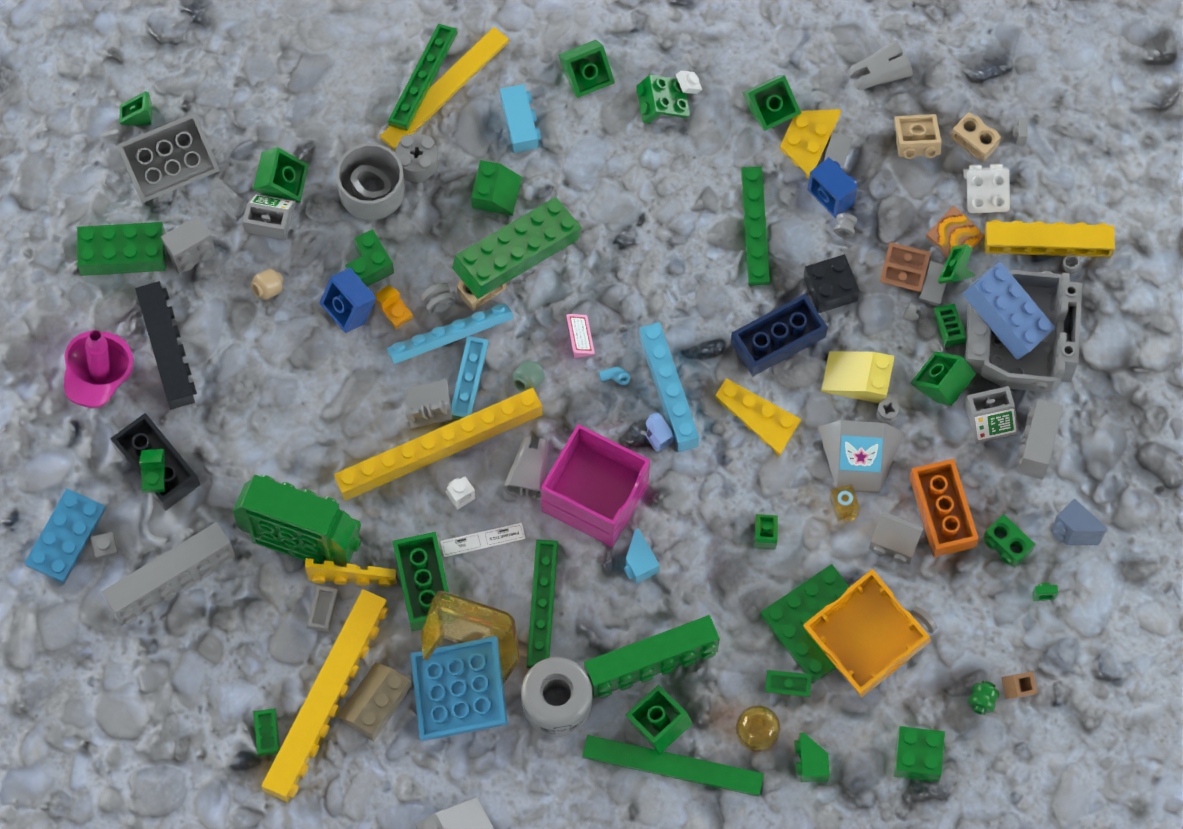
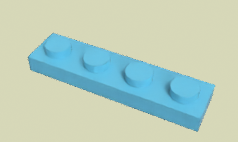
(469, 377)

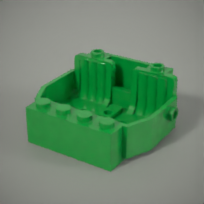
(296, 522)

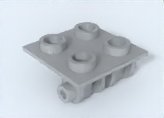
(428, 404)

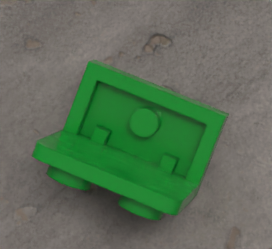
(661, 96)

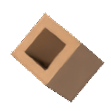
(1019, 685)

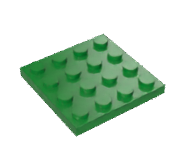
(797, 607)

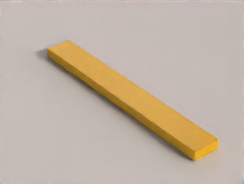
(450, 83)

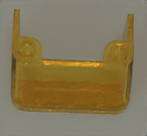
(467, 621)

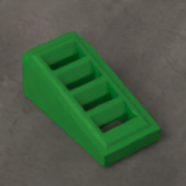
(952, 340)

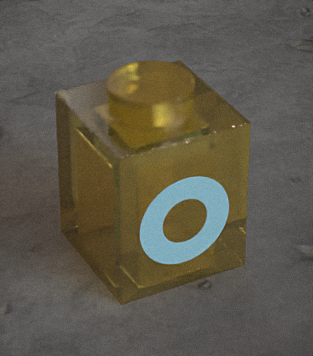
(844, 503)

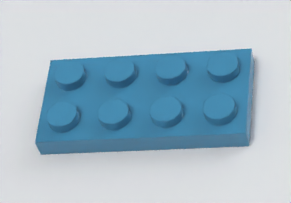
(65, 535)

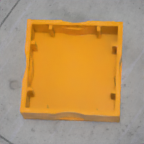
(867, 633)

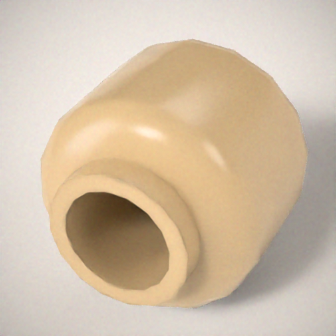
(267, 284)

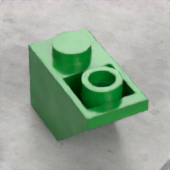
(813, 760)

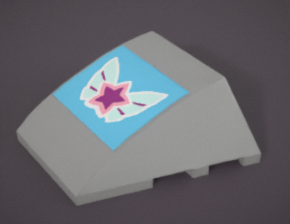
(860, 453)

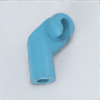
(616, 374)

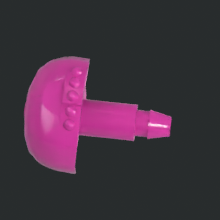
(96, 367)

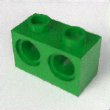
(1013, 538)

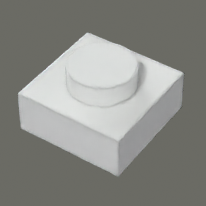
(689, 82)

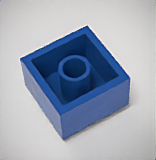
(832, 187)
(347, 300)

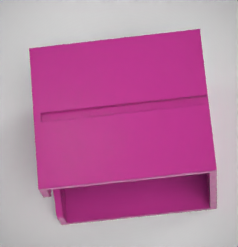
(595, 485)

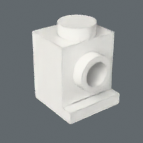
(460, 492)

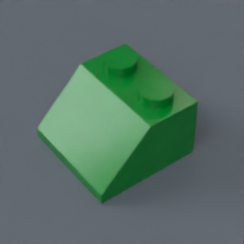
(586, 68)
(772, 102)
(280, 175)
(495, 188)
(943, 377)

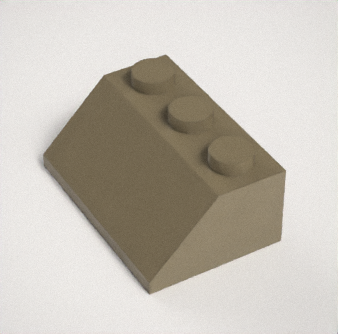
(375, 700)

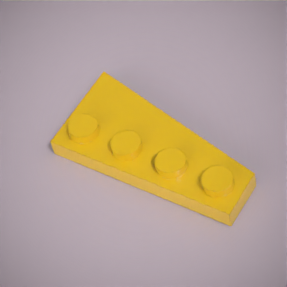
(764, 418)
(349, 573)

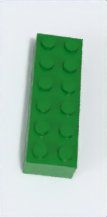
(516, 247)
(652, 656)

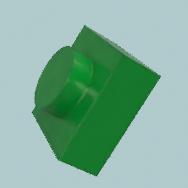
(1044, 592)

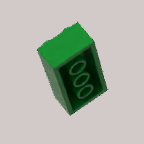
(120, 248)
(420, 574)

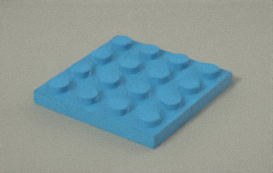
(459, 689)

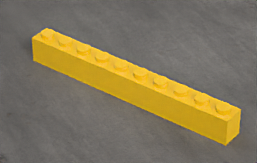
(438, 444)
(325, 695)

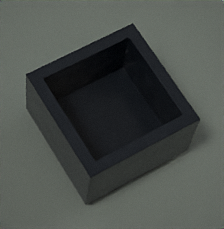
(831, 283)

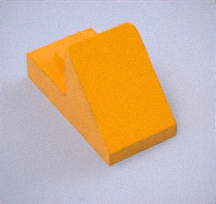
(392, 306)

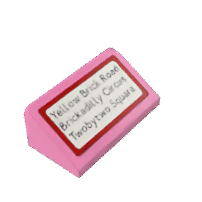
(580, 335)

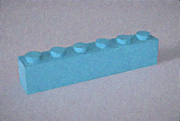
(668, 387)

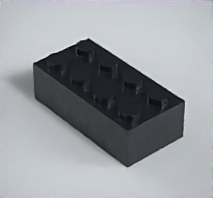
(145, 435)

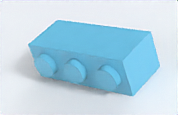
(520, 118)

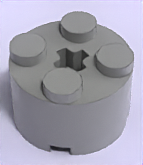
(418, 157)

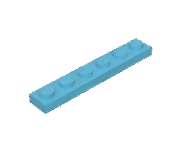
(444, 335)

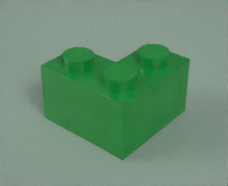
(373, 261)

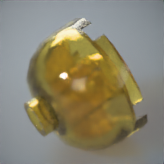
(757, 728)

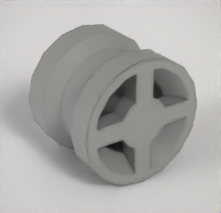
(845, 225)
(887, 416)

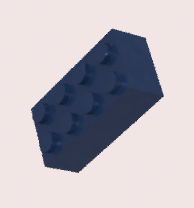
(779, 334)

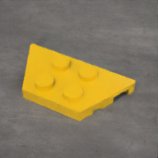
(808, 137)

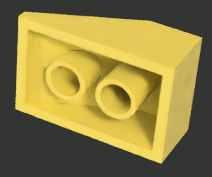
(858, 375)

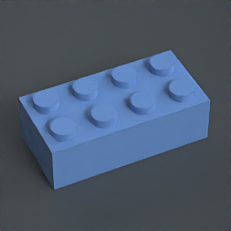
(1008, 310)

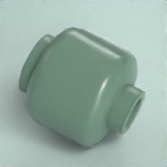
(528, 376)

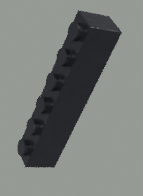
(165, 345)

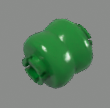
(983, 697)

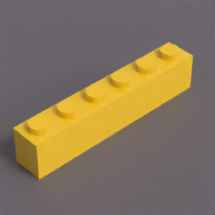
(1049, 239)

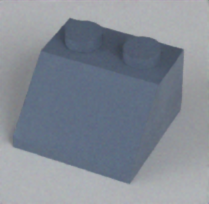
(1078, 526)

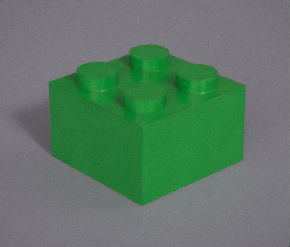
(659, 719)
(919, 754)

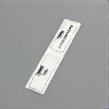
(482, 539)

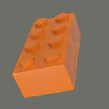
(943, 508)

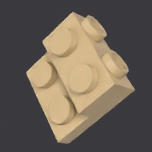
(917, 136)

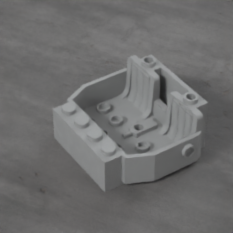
(1047, 362)

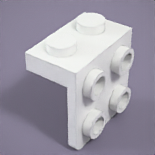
(987, 188)

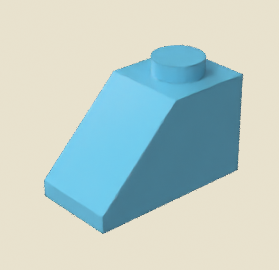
(640, 559)

